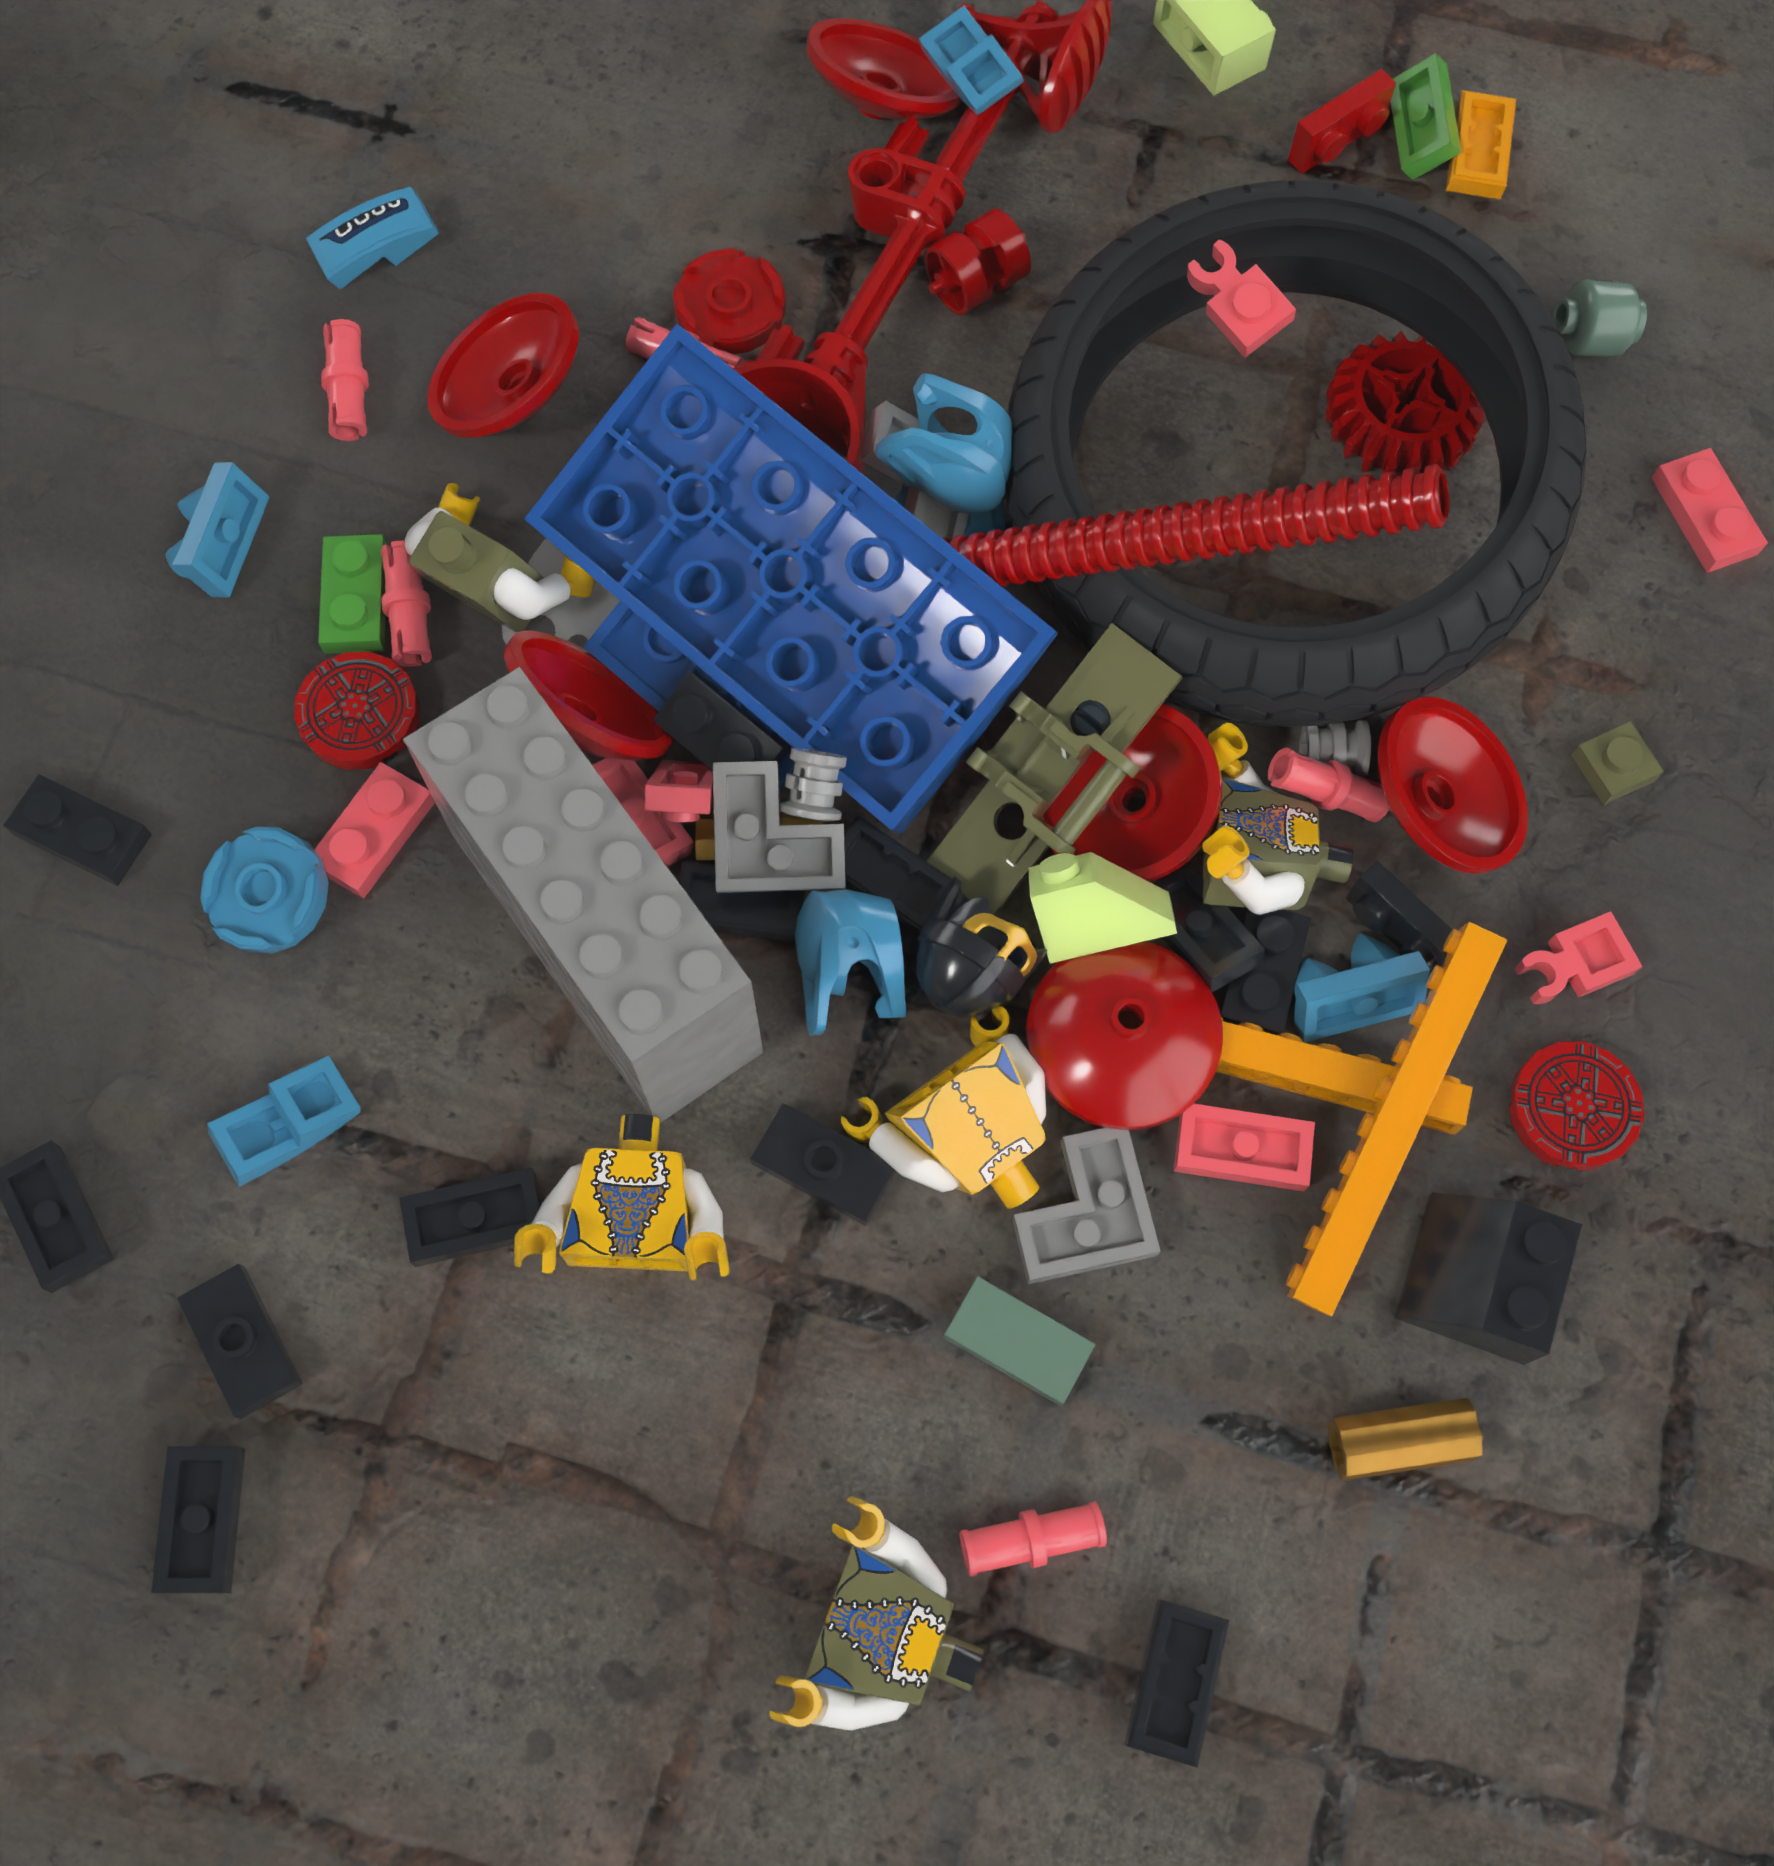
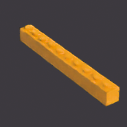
(1322, 1072)
(1396, 1118)

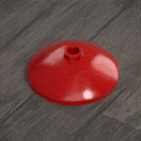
(878, 70)
(504, 366)
(588, 698)
(1452, 785)
(1181, 803)
(1120, 1073)

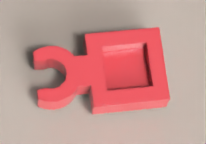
(1243, 306)
(1585, 956)

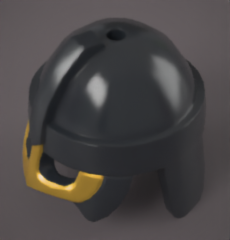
(970, 956)

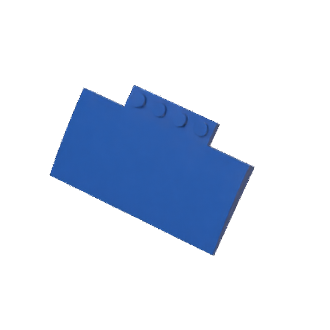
(783, 582)

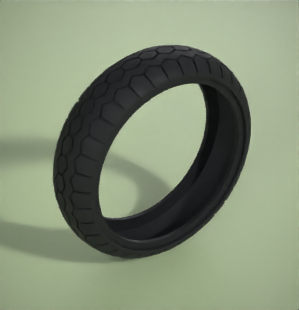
(1350, 248)

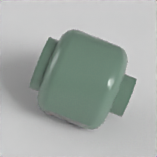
(1600, 318)

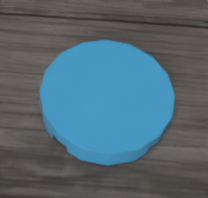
(264, 890)

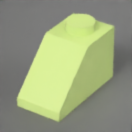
(1217, 38)
(1095, 906)

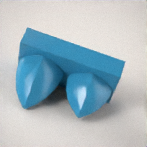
(220, 529)
(1373, 991)

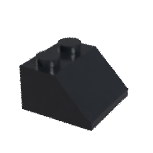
(1489, 1274)

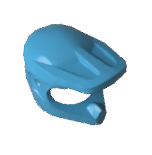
(953, 468)
(834, 934)

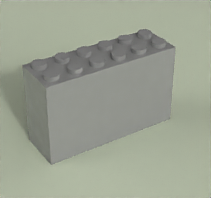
(589, 894)

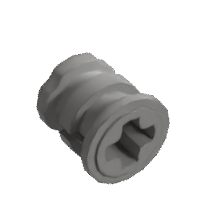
(1339, 744)
(814, 785)

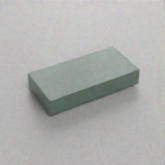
(1019, 1341)

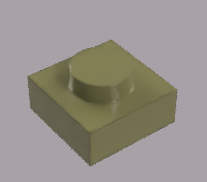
(1617, 763)

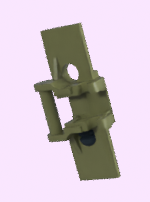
(1039, 754)

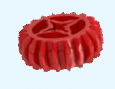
(1381, 381)

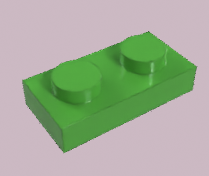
(1424, 117)
(352, 594)

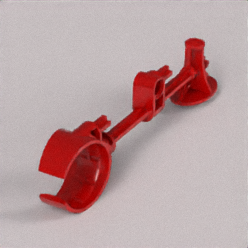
(914, 206)

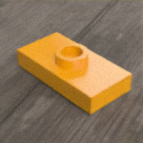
(1485, 143)

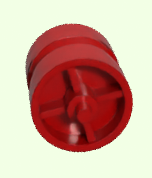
(980, 260)

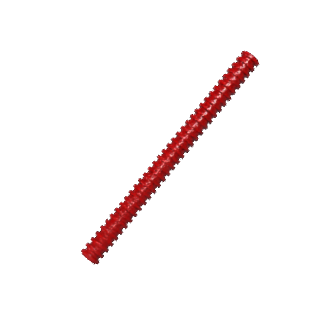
(1211, 527)

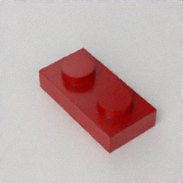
(1341, 121)

